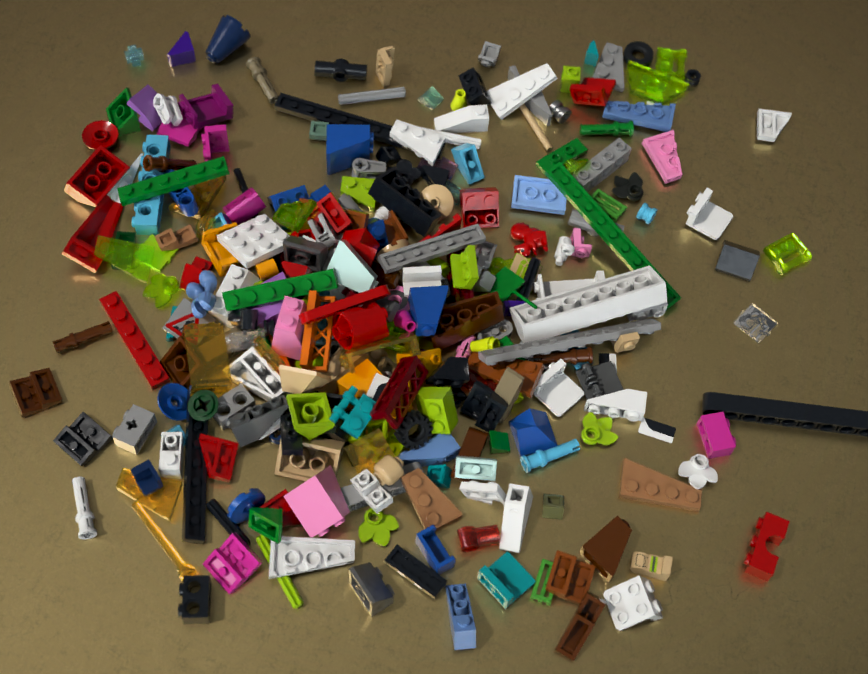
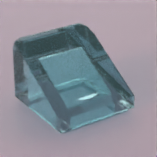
(430, 98)
(455, 190)

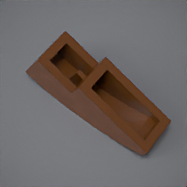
(580, 625)

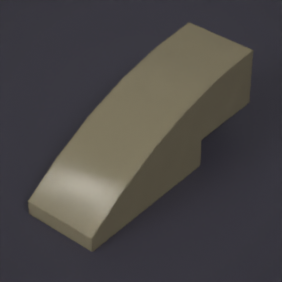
(509, 389)

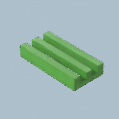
(613, 213)
(541, 598)

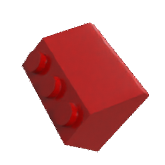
(96, 177)

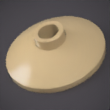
(444, 198)

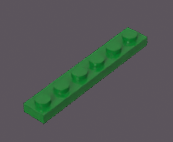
(173, 181)
(278, 289)

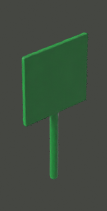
(507, 284)

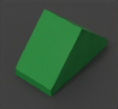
(266, 522)

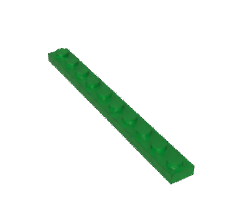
(603, 224)

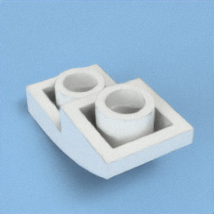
(371, 491)

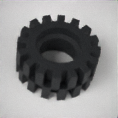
(419, 435)

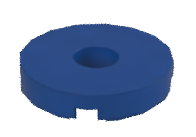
(242, 503)

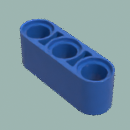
(184, 200)

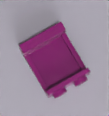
(207, 108)

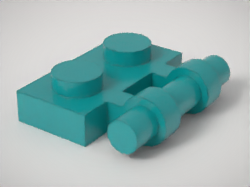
(359, 416)

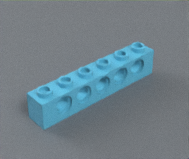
(150, 224)

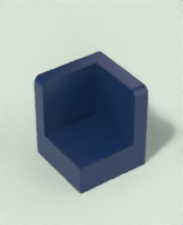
(146, 477)

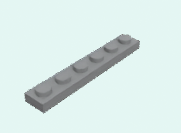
(431, 248)

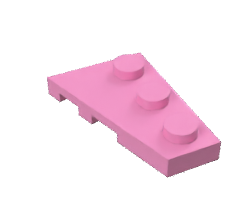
(663, 153)

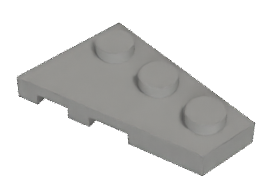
(611, 66)

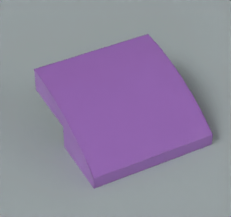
(143, 104)

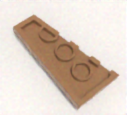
(654, 487)

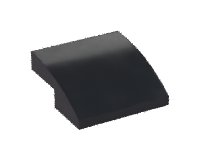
(484, 406)
(83, 439)

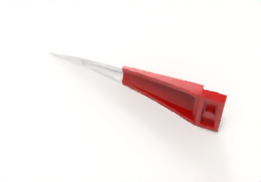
(100, 222)

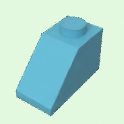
(468, 162)

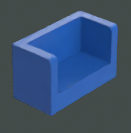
(434, 550)

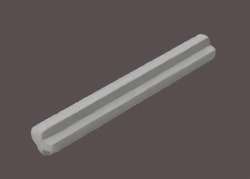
(372, 95)

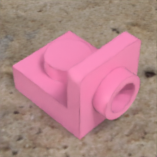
(581, 250)

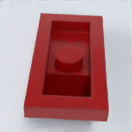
(192, 271)

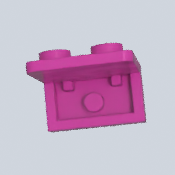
(214, 140)

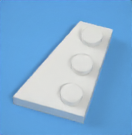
(420, 140)

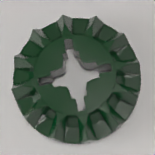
(195, 404)

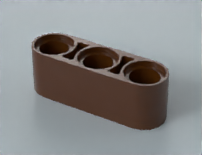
(472, 447)

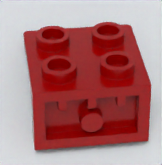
(592, 91)

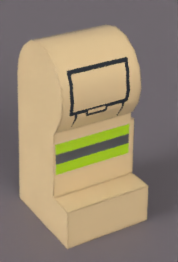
(651, 565)

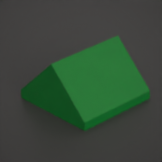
(122, 115)

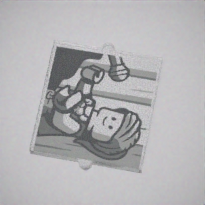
(755, 323)

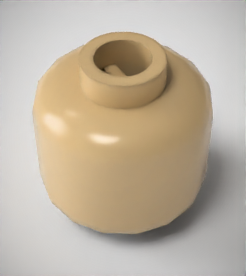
(389, 470)

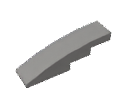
(537, 103)

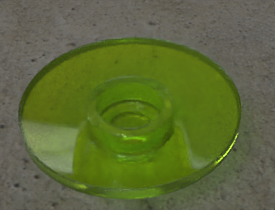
(574, 166)

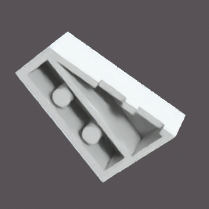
(256, 376)

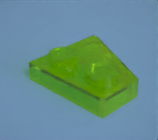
(294, 214)

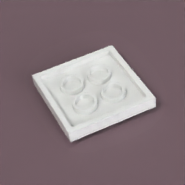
(254, 240)

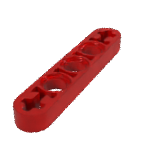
(330, 309)

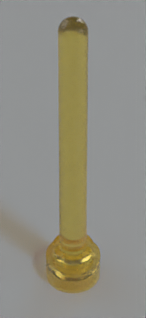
(184, 569)

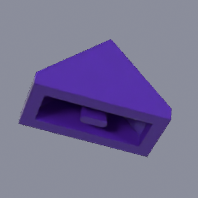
(182, 51)

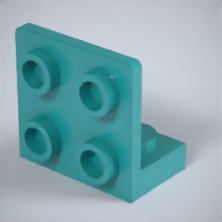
(505, 579)

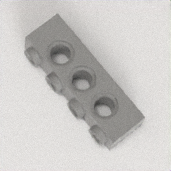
(603, 164)

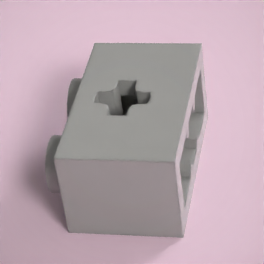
(133, 439)

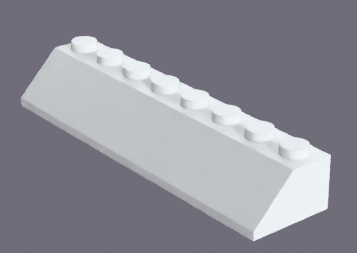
(589, 304)

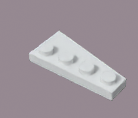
(515, 92)
(308, 554)

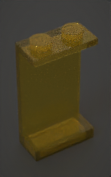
(408, 339)
(207, 358)

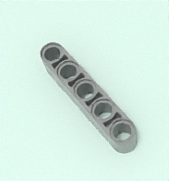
(355, 500)

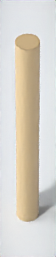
(536, 128)

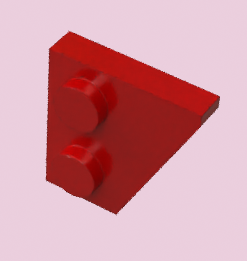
(218, 456)

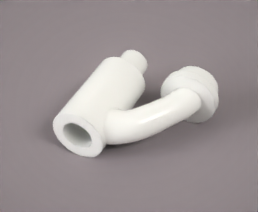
(563, 250)

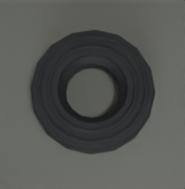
(638, 46)

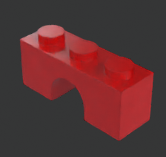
(759, 560)

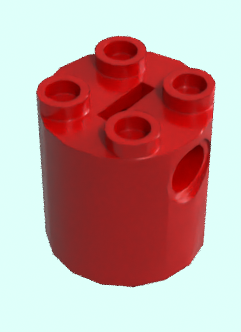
(360, 325)

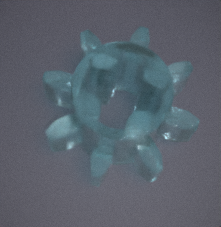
(134, 55)

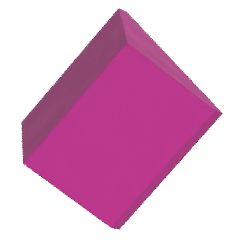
(244, 206)

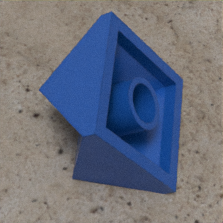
(532, 432)

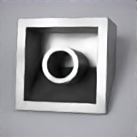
(305, 252)
(370, 587)

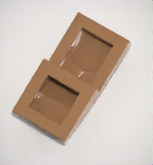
(174, 240)

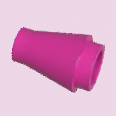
(404, 321)

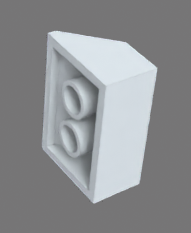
(235, 278)

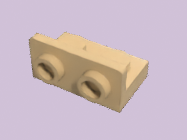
(384, 65)

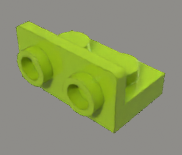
(464, 268)

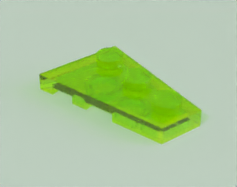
(127, 256)

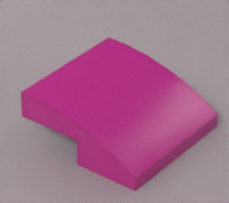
(182, 134)
(232, 563)

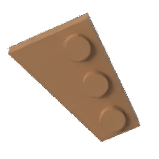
(428, 500)

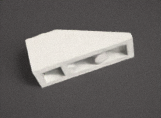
(464, 120)

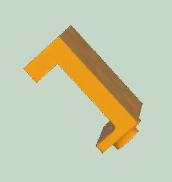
(217, 253)

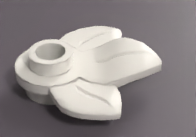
(698, 471)

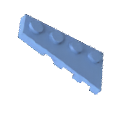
(649, 116)

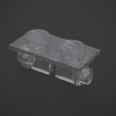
(243, 339)

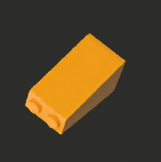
(362, 380)

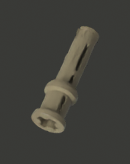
(260, 74)

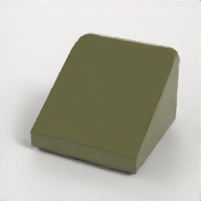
(553, 506)

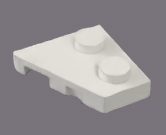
(770, 124)
(483, 492)

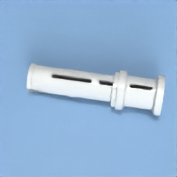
(85, 516)

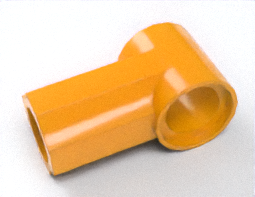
(266, 269)

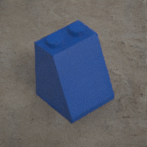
(346, 144)

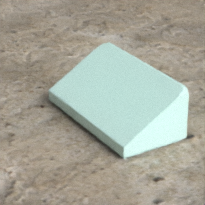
(475, 468)

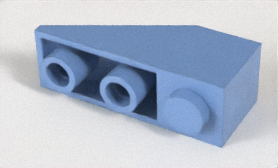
(437, 451)
(460, 617)

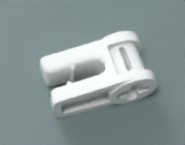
(167, 109)

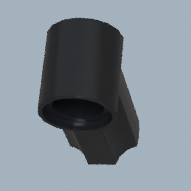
(244, 318)

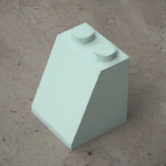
(352, 269)

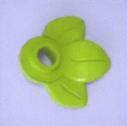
(599, 428)
(377, 530)

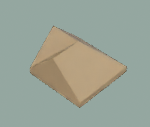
(301, 380)

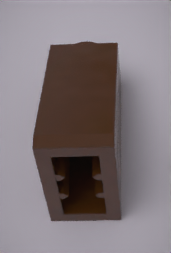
(607, 547)

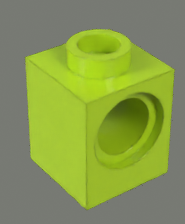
(569, 76)

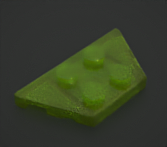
(653, 84)

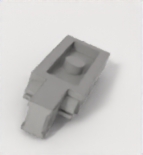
(484, 255)

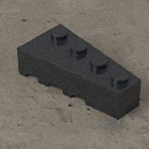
(406, 203)

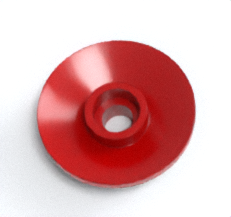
(100, 129)

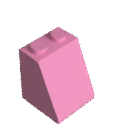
(288, 328)
(319, 503)

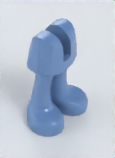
(202, 294)

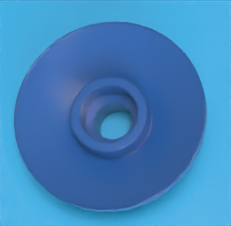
(174, 394)

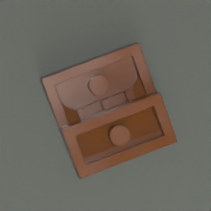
(569, 577)

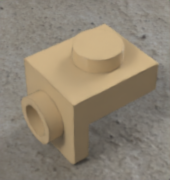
(626, 342)

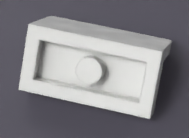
(420, 277)

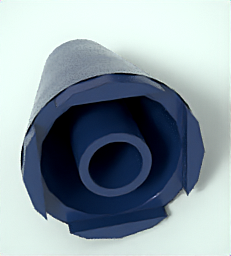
(226, 39)

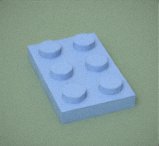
(537, 195)

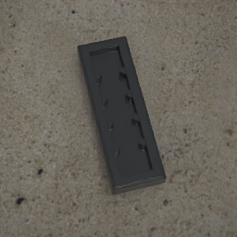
(290, 439)
(415, 571)

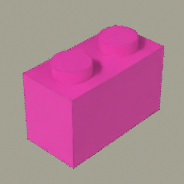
(716, 435)

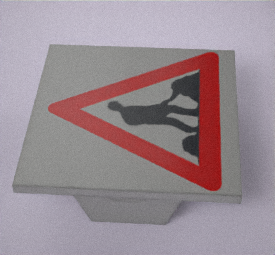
(184, 316)

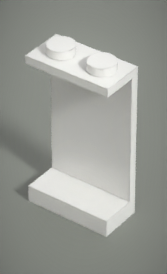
(549, 288)

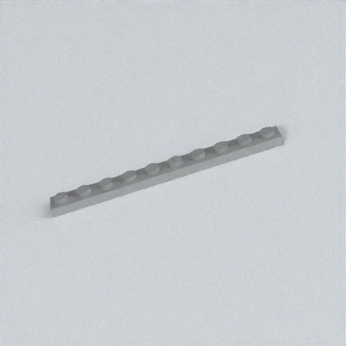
(564, 342)

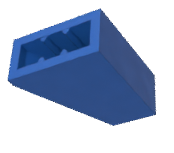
(426, 308)

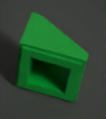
(498, 442)

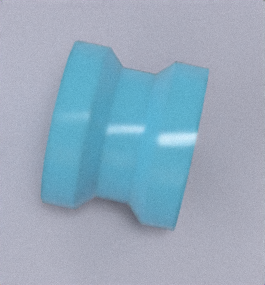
(646, 213)

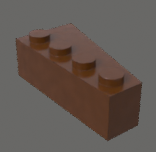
(467, 318)

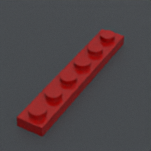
(134, 340)

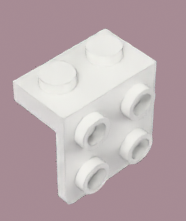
(707, 216)
(557, 389)
(632, 602)

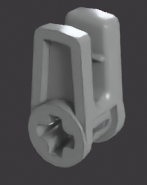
(368, 168)
(329, 236)

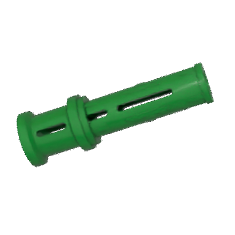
(603, 129)

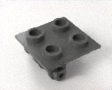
(598, 379)

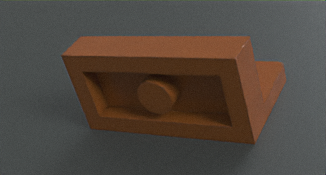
(394, 229)

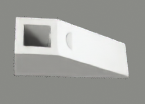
(622, 404)
(515, 517)

